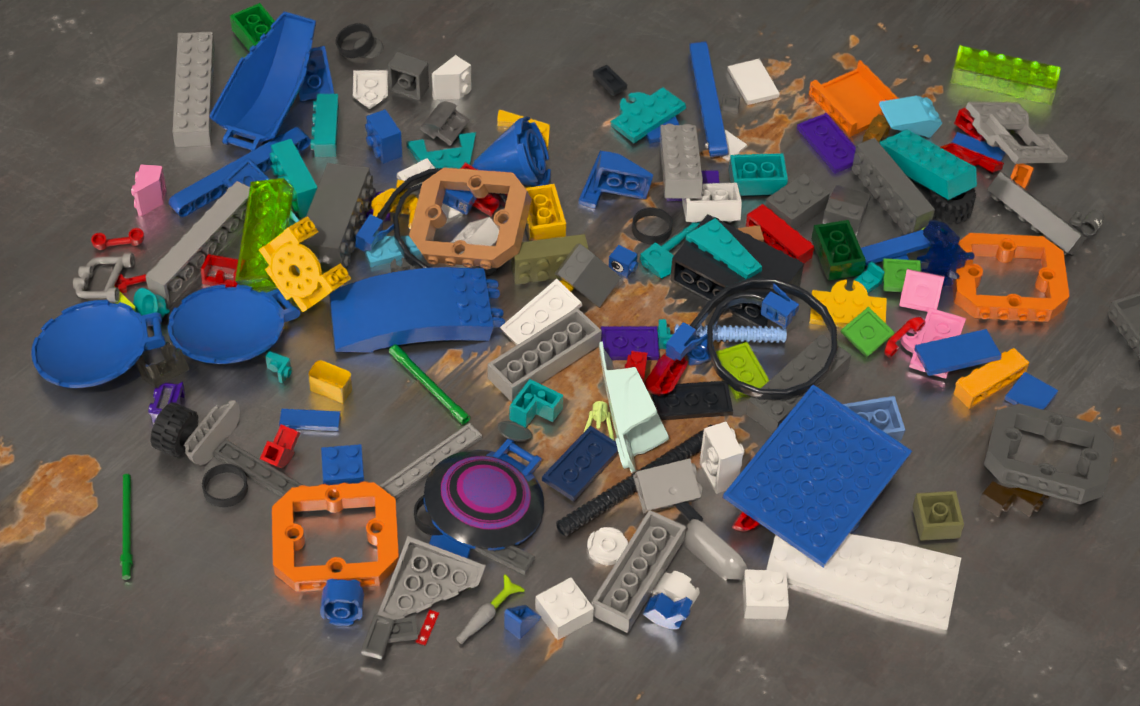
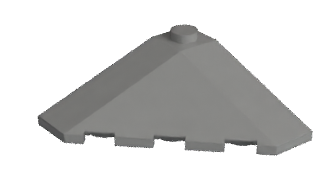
(425, 577)

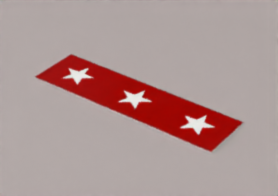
(427, 627)

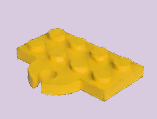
(845, 304)

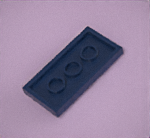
(581, 463)

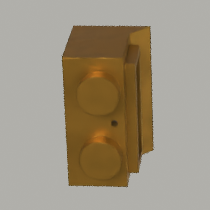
(877, 128)

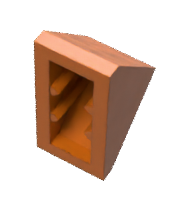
(1022, 174)

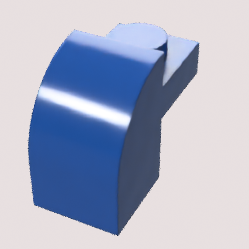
(666, 612)

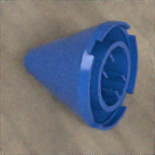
(519, 152)

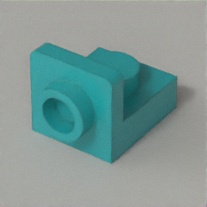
(871, 277)
(663, 333)
(279, 364)

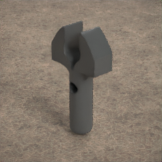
(395, 268)

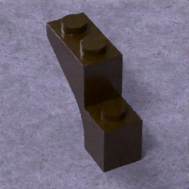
(1000, 499)

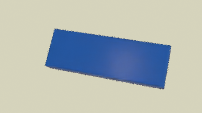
(980, 147)
(310, 419)

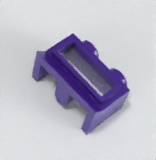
(164, 395)

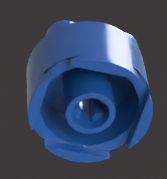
(342, 602)

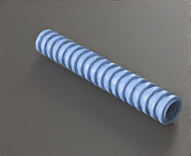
(744, 333)

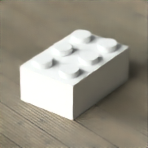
(717, 200)
(721, 456)

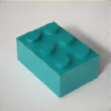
(758, 173)

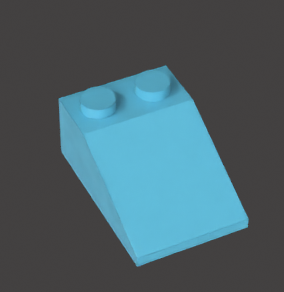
(913, 114)

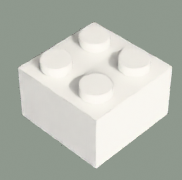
(765, 594)
(564, 608)

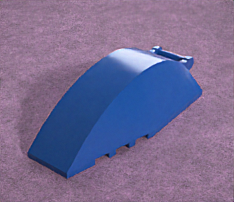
(265, 82)

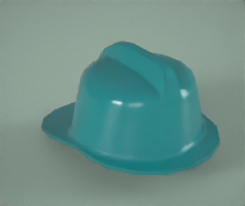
(148, 302)

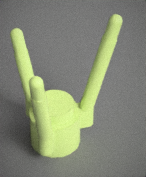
(599, 414)

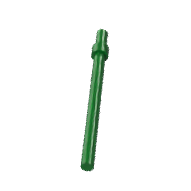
(126, 558)

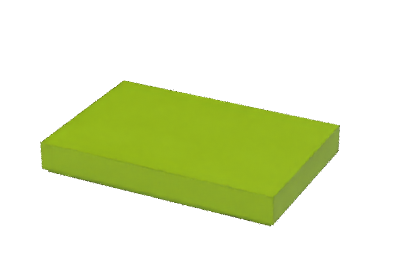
(742, 365)

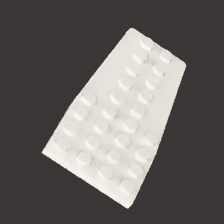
(878, 577)

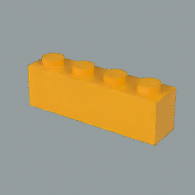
(990, 378)

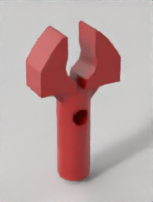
(126, 282)

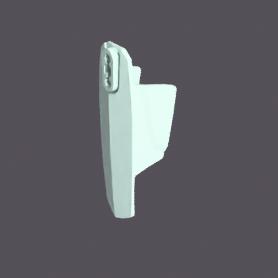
(632, 412)

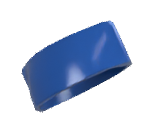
(699, 354)

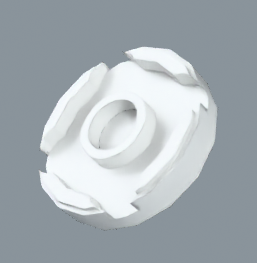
(606, 545)

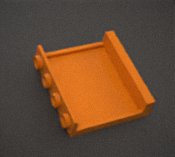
(852, 98)

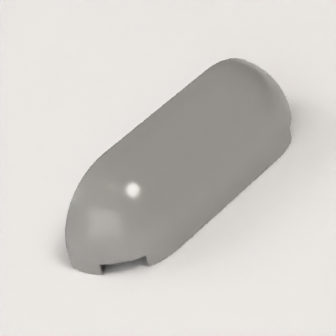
(212, 432)
(714, 551)

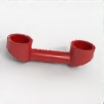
(135, 238)
(914, 324)

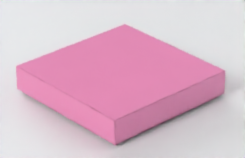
(921, 290)

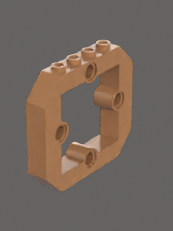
(430, 204)

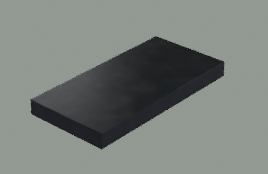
(694, 401)

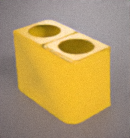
(325, 372)

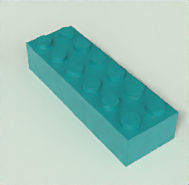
(930, 164)

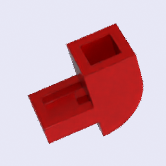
(281, 449)

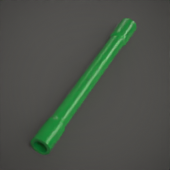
(455, 409)

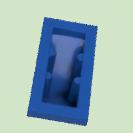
(520, 620)

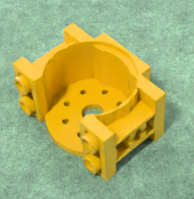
(309, 285)

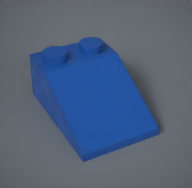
(317, 76)
(621, 176)

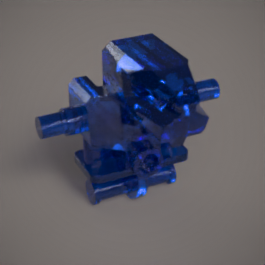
(945, 253)

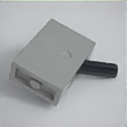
(669, 487)

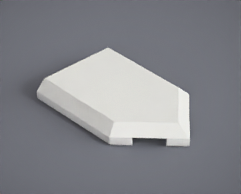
(370, 86)

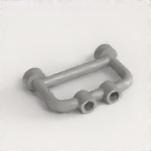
(110, 292)

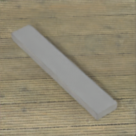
(421, 468)

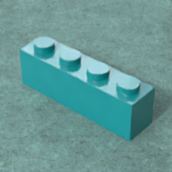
(326, 125)

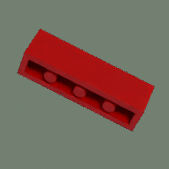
(780, 234)

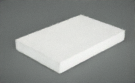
(753, 81)

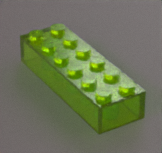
(1005, 75)
(264, 220)

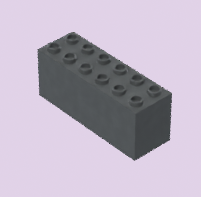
(339, 213)

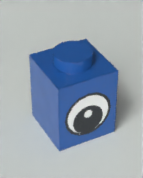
(623, 261)

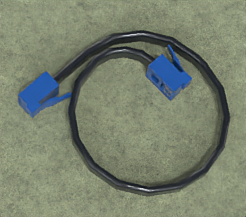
(373, 231)
(774, 307)

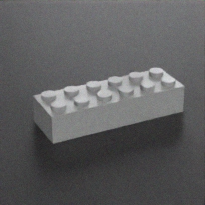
(680, 161)
(544, 353)
(638, 571)

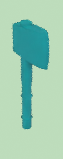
(658, 257)

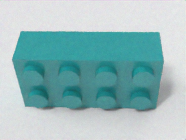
(291, 167)

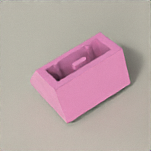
(149, 189)

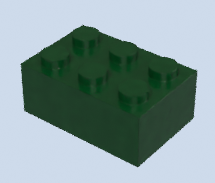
(838, 250)

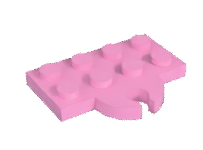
(937, 327)

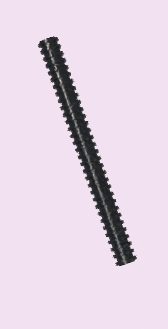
(625, 488)

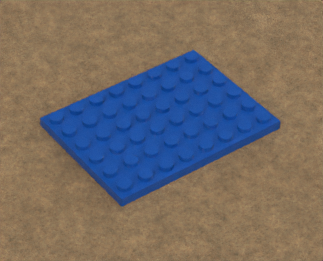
(817, 475)

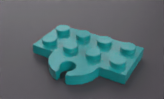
(646, 113)

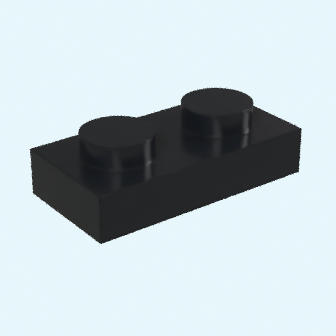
(609, 80)

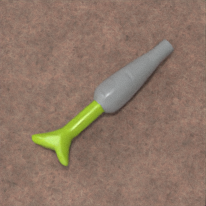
(488, 610)

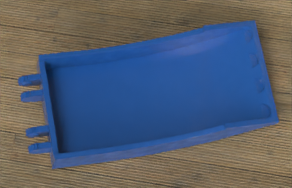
(414, 308)

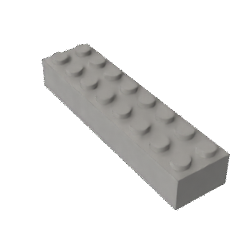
(193, 89)
(208, 236)

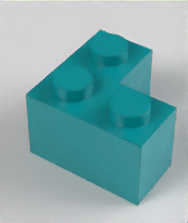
(534, 400)

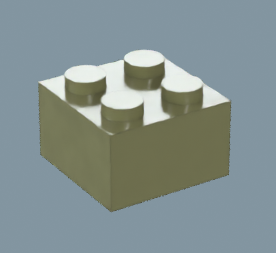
(938, 515)

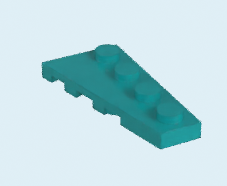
(720, 242)

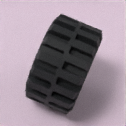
(954, 209)
(173, 428)

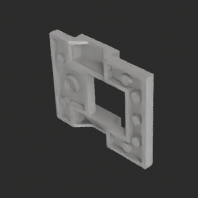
(996, 117)

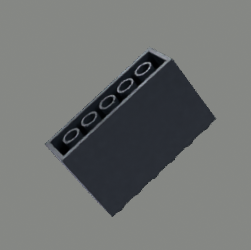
(708, 276)

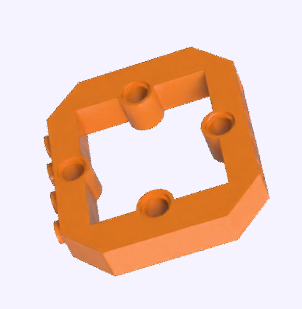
(1050, 279)
(319, 498)

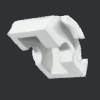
(676, 587)

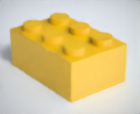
(545, 214)

